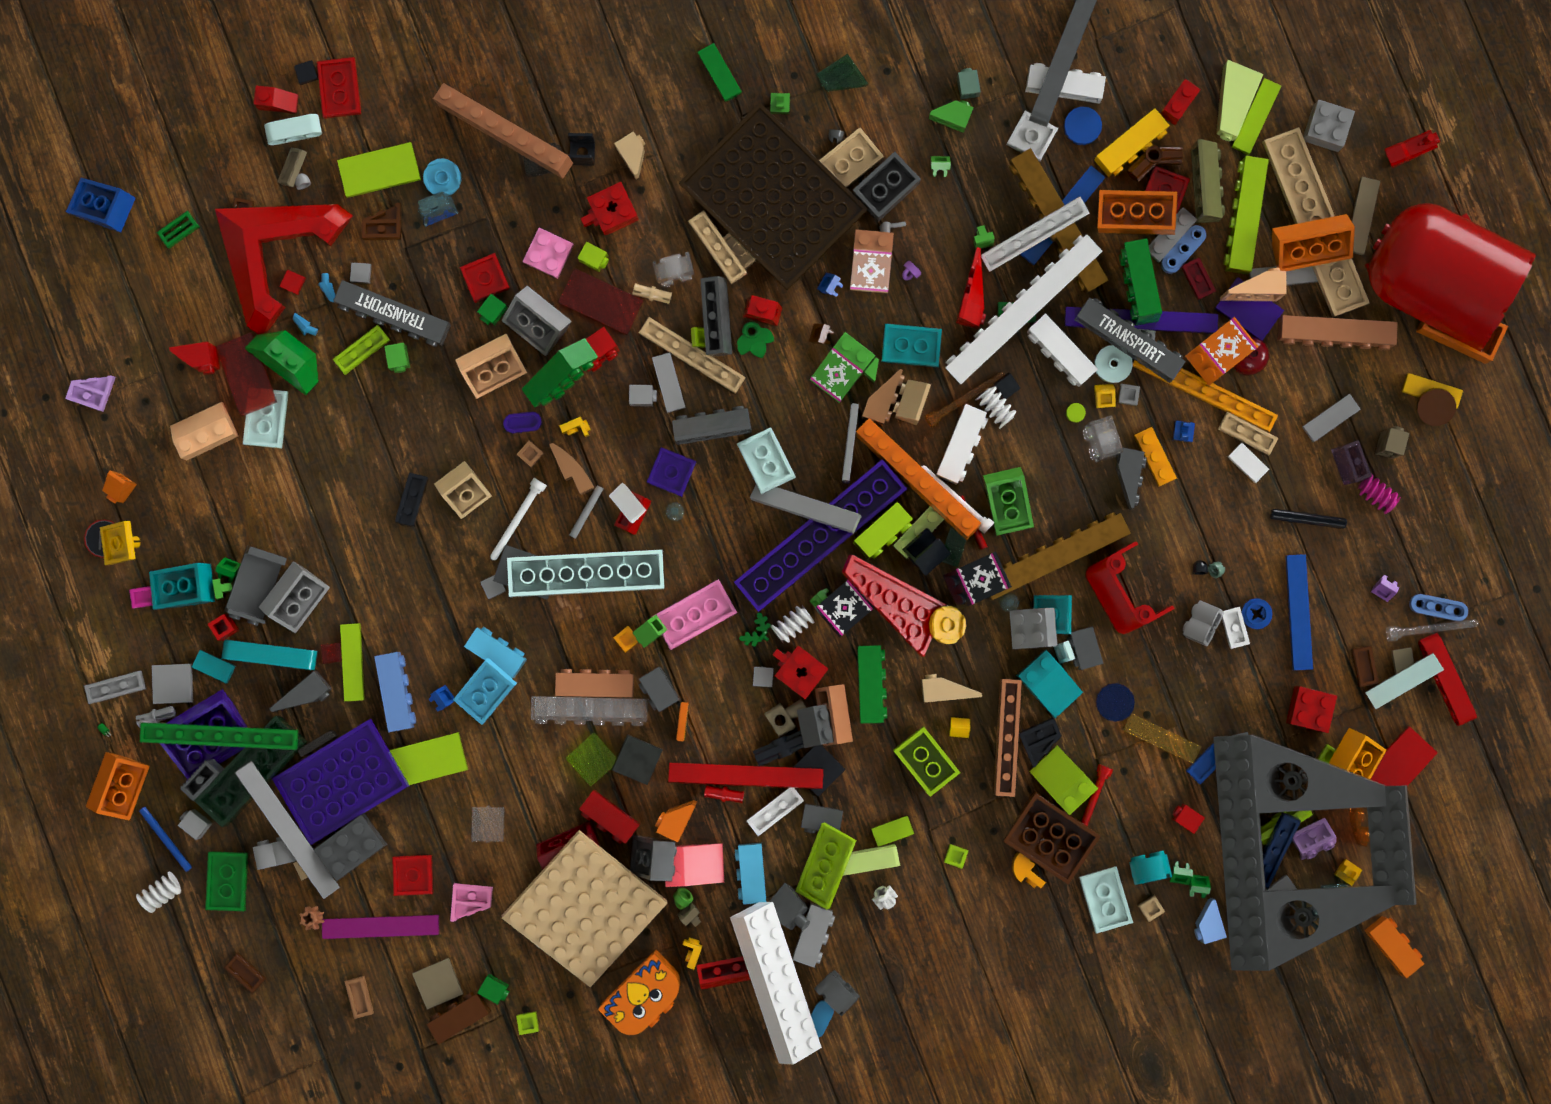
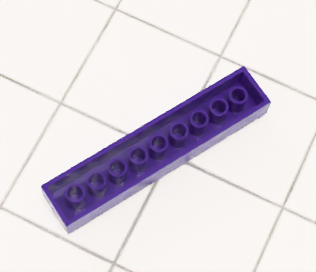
(817, 540)

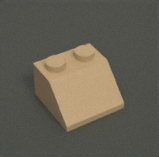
(912, 401)
(462, 490)

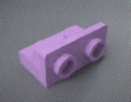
(1314, 839)

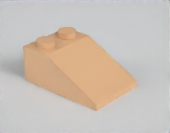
(1263, 287)

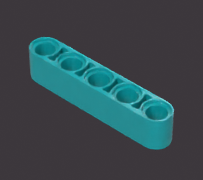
(269, 654)

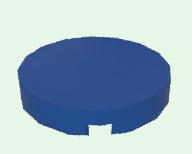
(1082, 125)

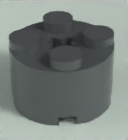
(837, 992)

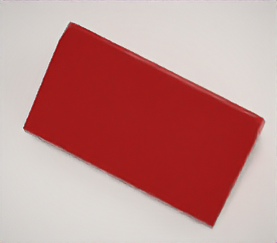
(623, 523)

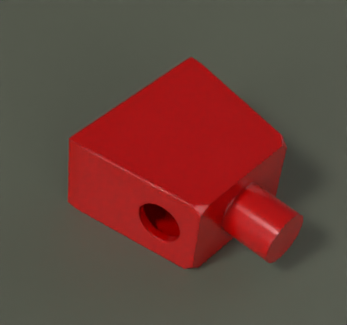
(762, 310)

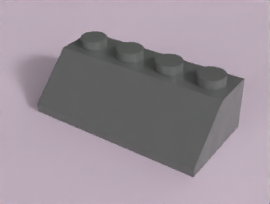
(711, 426)

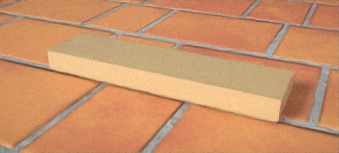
(717, 247)

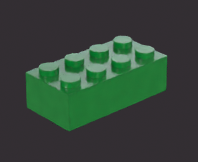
(1141, 282)
(560, 373)

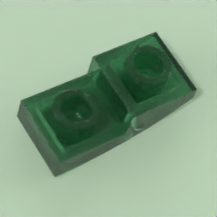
(955, 544)

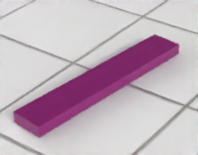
(380, 926)

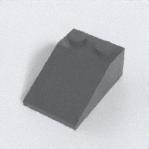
(652, 858)

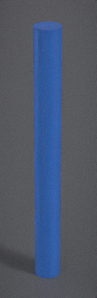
(165, 839)

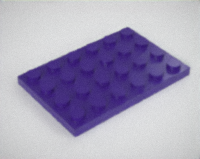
(340, 782)

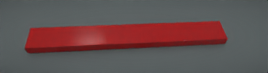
(746, 775)

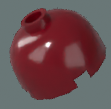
(1255, 361)

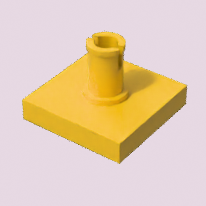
(118, 543)

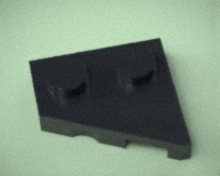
(1039, 739)

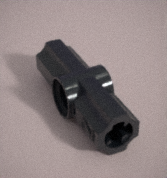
(779, 748)

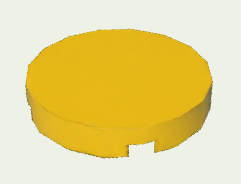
(947, 624)

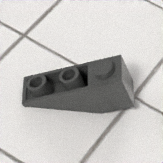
(1129, 470)

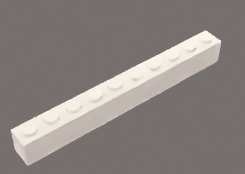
(1023, 309)

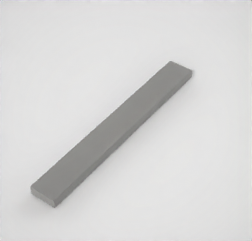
(287, 829)

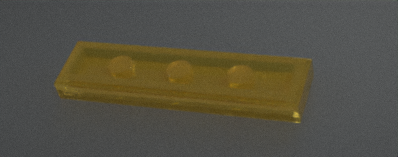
(1162, 738)

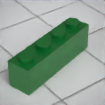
(870, 684)

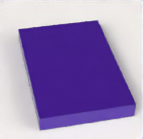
(1254, 316)

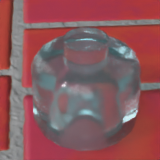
(674, 511)
(1009, 602)

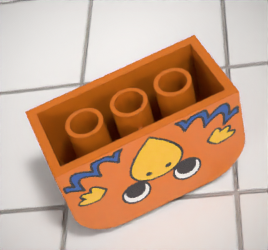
(642, 995)

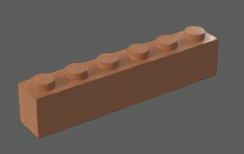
(1337, 331)
(1007, 737)

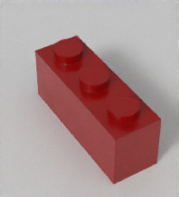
(609, 817)
(722, 972)

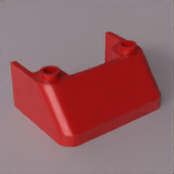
(1114, 599)

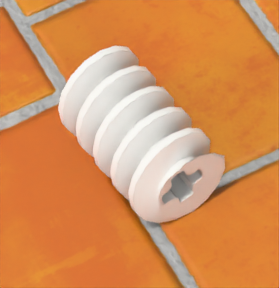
(996, 406)
(792, 624)
(160, 894)

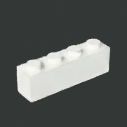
(1077, 84)
(1061, 350)
(961, 444)

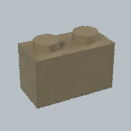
(1392, 442)

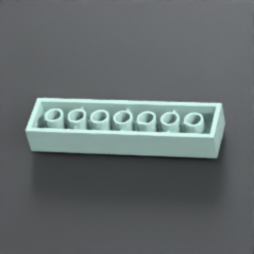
(585, 573)

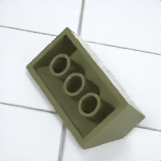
(1207, 181)

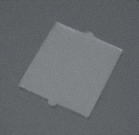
(487, 824)

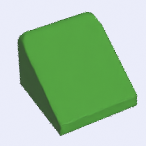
(871, 371)

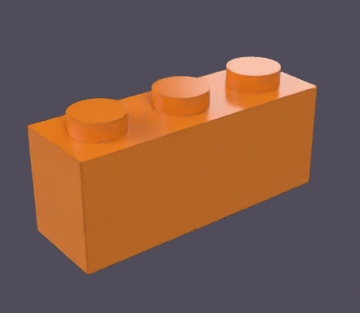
(1395, 946)

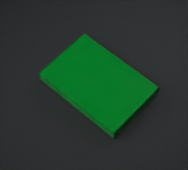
(226, 881)

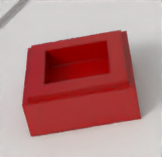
(292, 282)

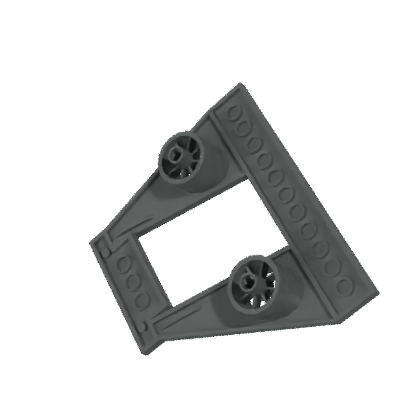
(1260, 919)

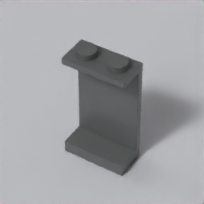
(253, 584)

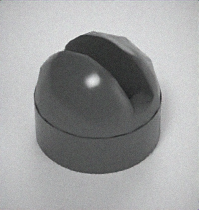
(835, 134)

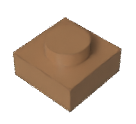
(530, 453)

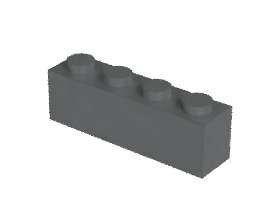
(716, 316)

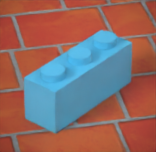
(496, 650)
(751, 873)

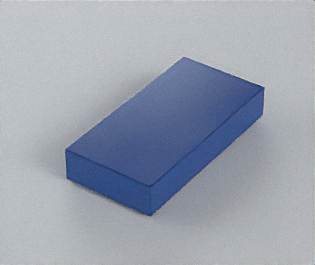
(1203, 765)

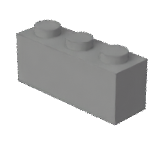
(814, 936)

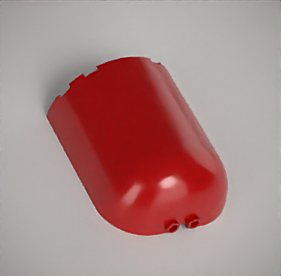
(1448, 272)

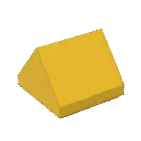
(959, 727)

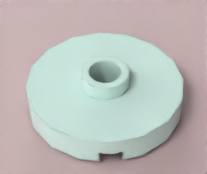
(1109, 373)

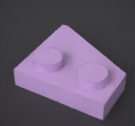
(91, 392)

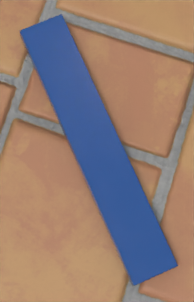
(1083, 188)
(1299, 612)

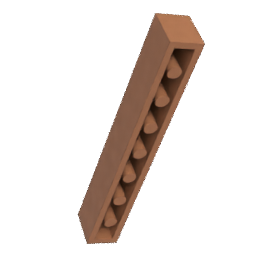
(503, 130)

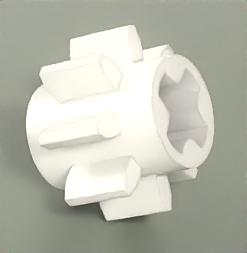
(885, 897)

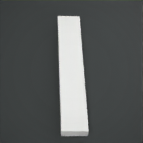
(1035, 234)

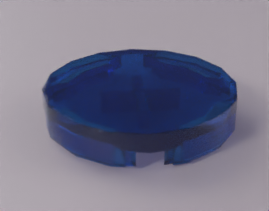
(1115, 702)

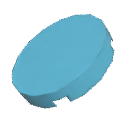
(442, 176)

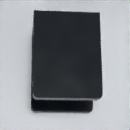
(578, 141)
(926, 551)

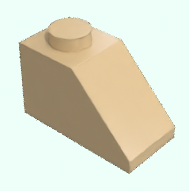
(632, 152)

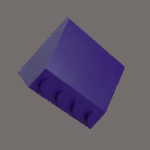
(213, 711)

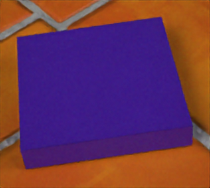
(671, 472)

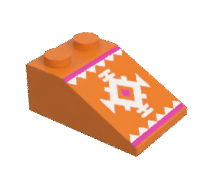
(1221, 351)

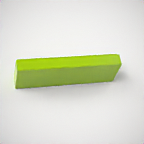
(361, 349)

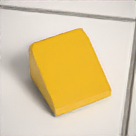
(1105, 395)

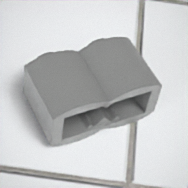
(1202, 623)
(272, 854)

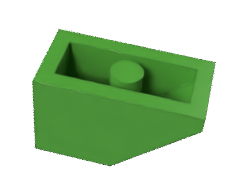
(953, 115)

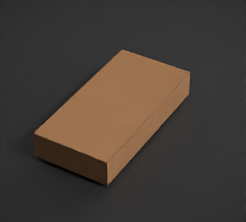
(359, 997)

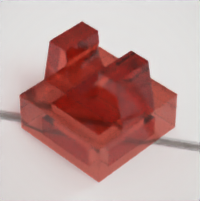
(331, 653)

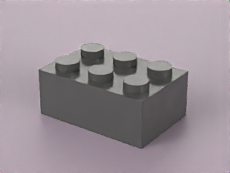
(886, 186)
(350, 847)

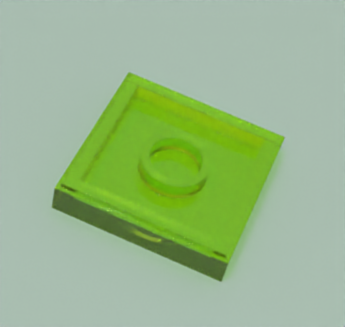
(592, 759)

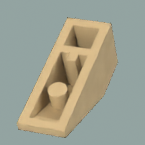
(942, 689)

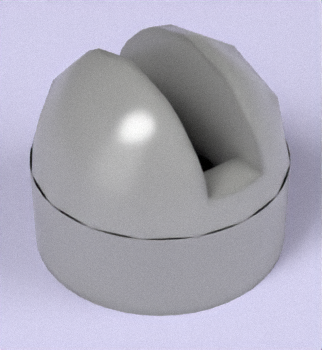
(302, 181)

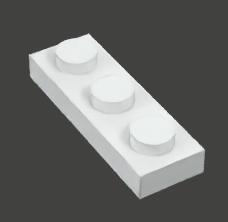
(775, 810)

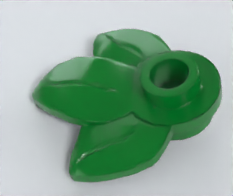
(755, 343)

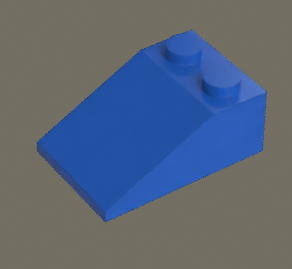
(101, 204)

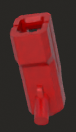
(1412, 148)

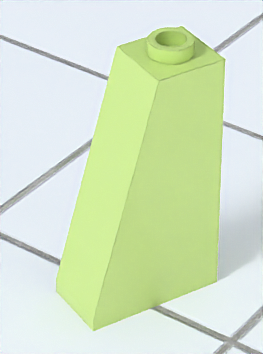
(1236, 96)
(872, 859)

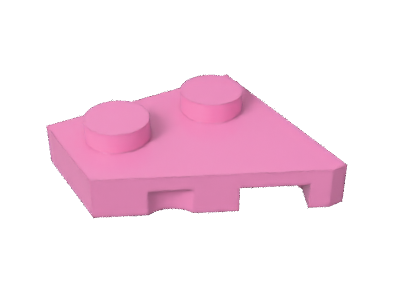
(469, 899)

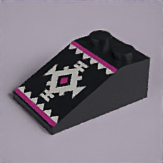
(977, 581)
(844, 608)

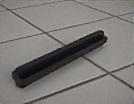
(1307, 518)

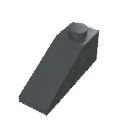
(307, 691)

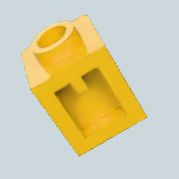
(572, 427)
(692, 956)

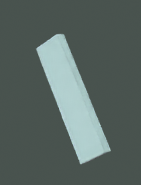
(1404, 680)

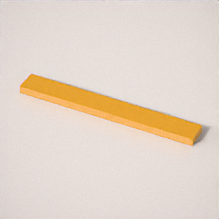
(1219, 398)

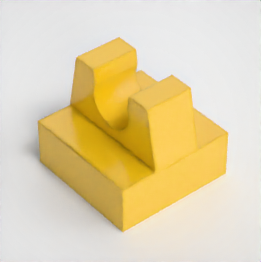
(1348, 872)

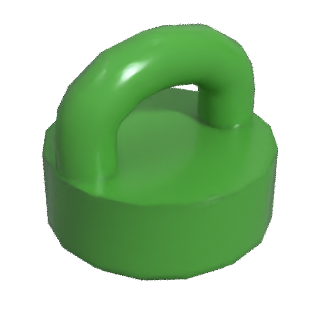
(682, 898)

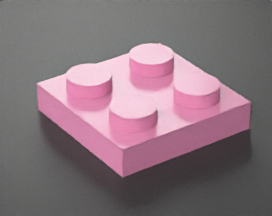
(548, 253)

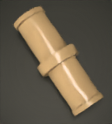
(652, 293)

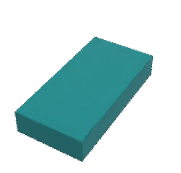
(213, 666)

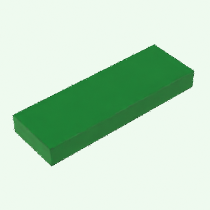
(719, 72)

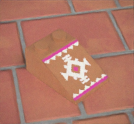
(871, 261)

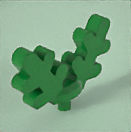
(755, 638)

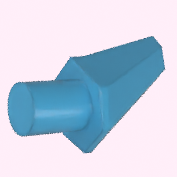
(327, 287)
(304, 325)

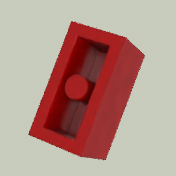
(1180, 102)

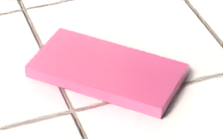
(696, 614)

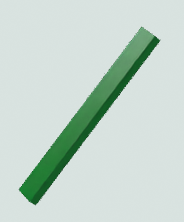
(219, 736)

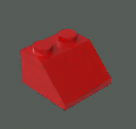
(199, 356)

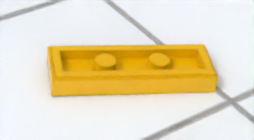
(1417, 385)

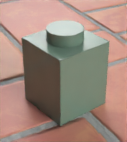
(968, 83)

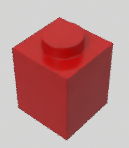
(223, 627)
(1187, 818)

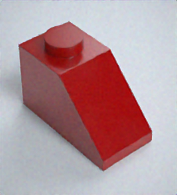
(275, 100)

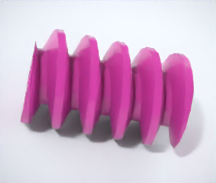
(1378, 493)

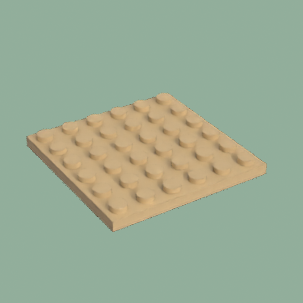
(584, 908)

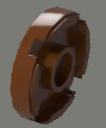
(1436, 406)

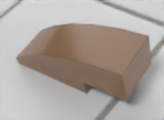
(571, 469)

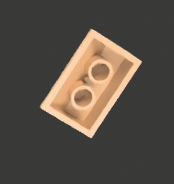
(491, 366)
(203, 431)

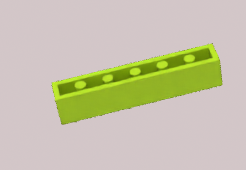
(1246, 215)

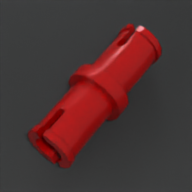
(724, 794)

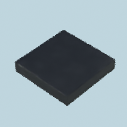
(820, 758)

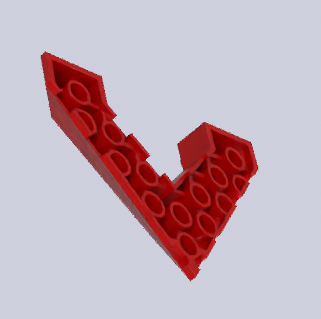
(243, 236)

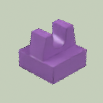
(1385, 589)

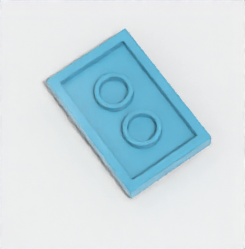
(484, 691)

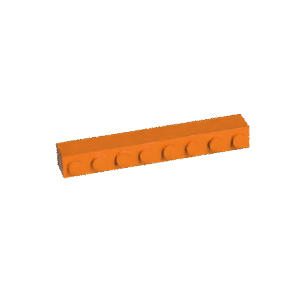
(918, 479)

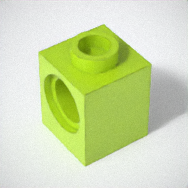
(593, 257)

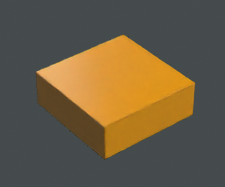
(626, 639)

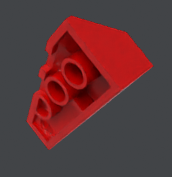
(972, 303)

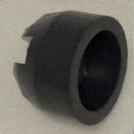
(1200, 568)

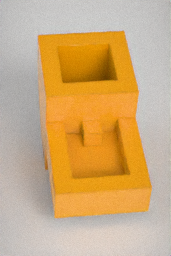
(1022, 868)

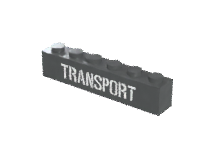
(392, 313)
(1130, 340)

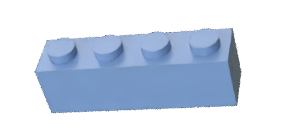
(394, 691)

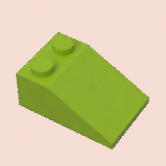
(1063, 780)

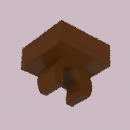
(819, 334)

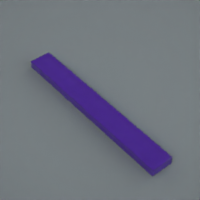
(1168, 321)

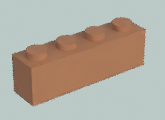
(594, 685)

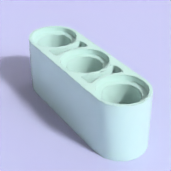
(293, 129)

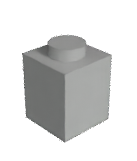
(642, 395)
(194, 824)

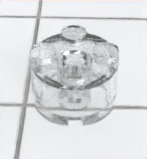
(673, 269)

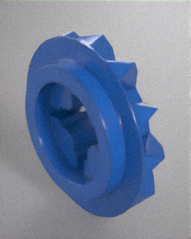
(1265, 612)

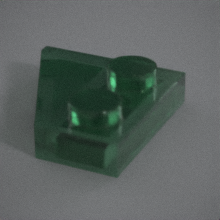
(841, 75)

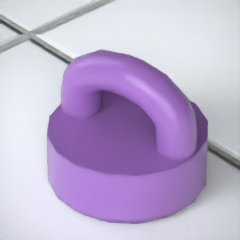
(914, 271)

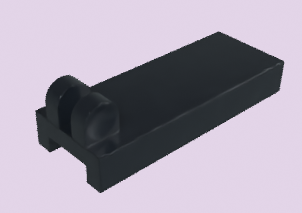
(411, 500)

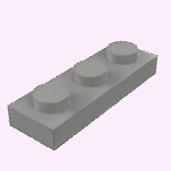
(1164, 243)

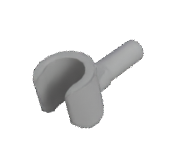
(885, 226)

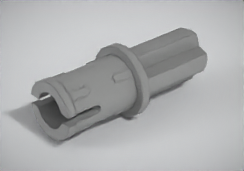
(156, 716)

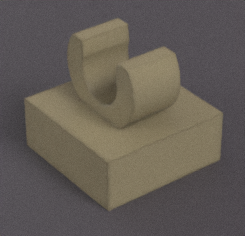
(689, 914)

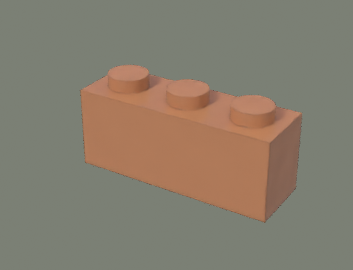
(838, 712)

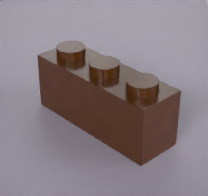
(458, 1017)

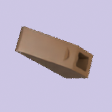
(879, 403)

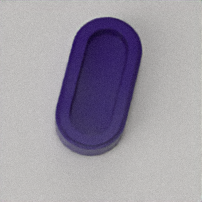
(522, 422)

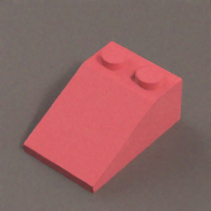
(698, 865)

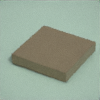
(437, 983)

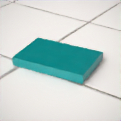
(911, 345)

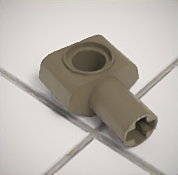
(789, 713)

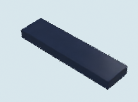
(1278, 845)

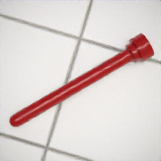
(1103, 773)

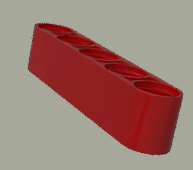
(1448, 681)

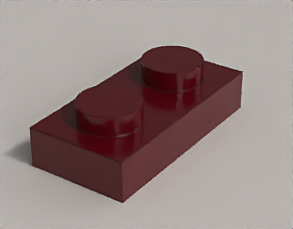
(1198, 279)

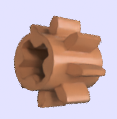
(311, 918)

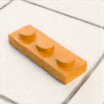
(1155, 456)

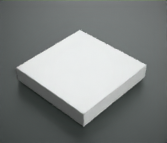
(1031, 135)

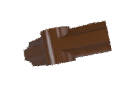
(1164, 155)

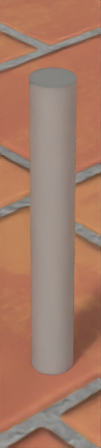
(586, 511)

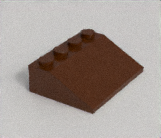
(1051, 837)

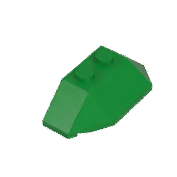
(287, 358)

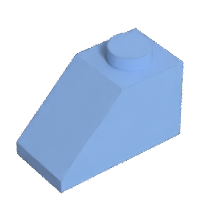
(1209, 923)

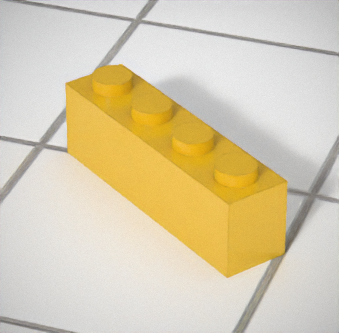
(1131, 143)

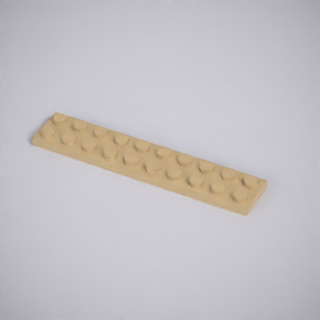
(846, 162)
(1309, 203)

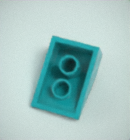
(182, 586)
(1049, 683)

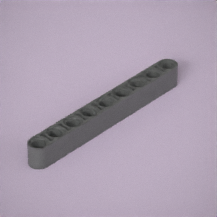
(1062, 62)

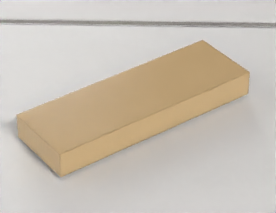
(1248, 433)

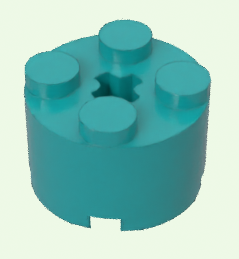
(1150, 869)

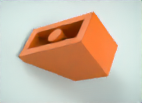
(117, 487)

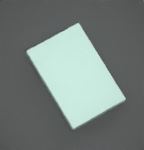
(267, 424)
(766, 460)
(1106, 899)

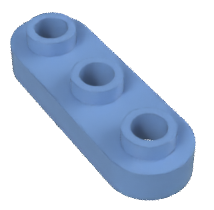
(1179, 256)
(1446, 607)

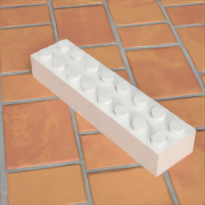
(775, 982)

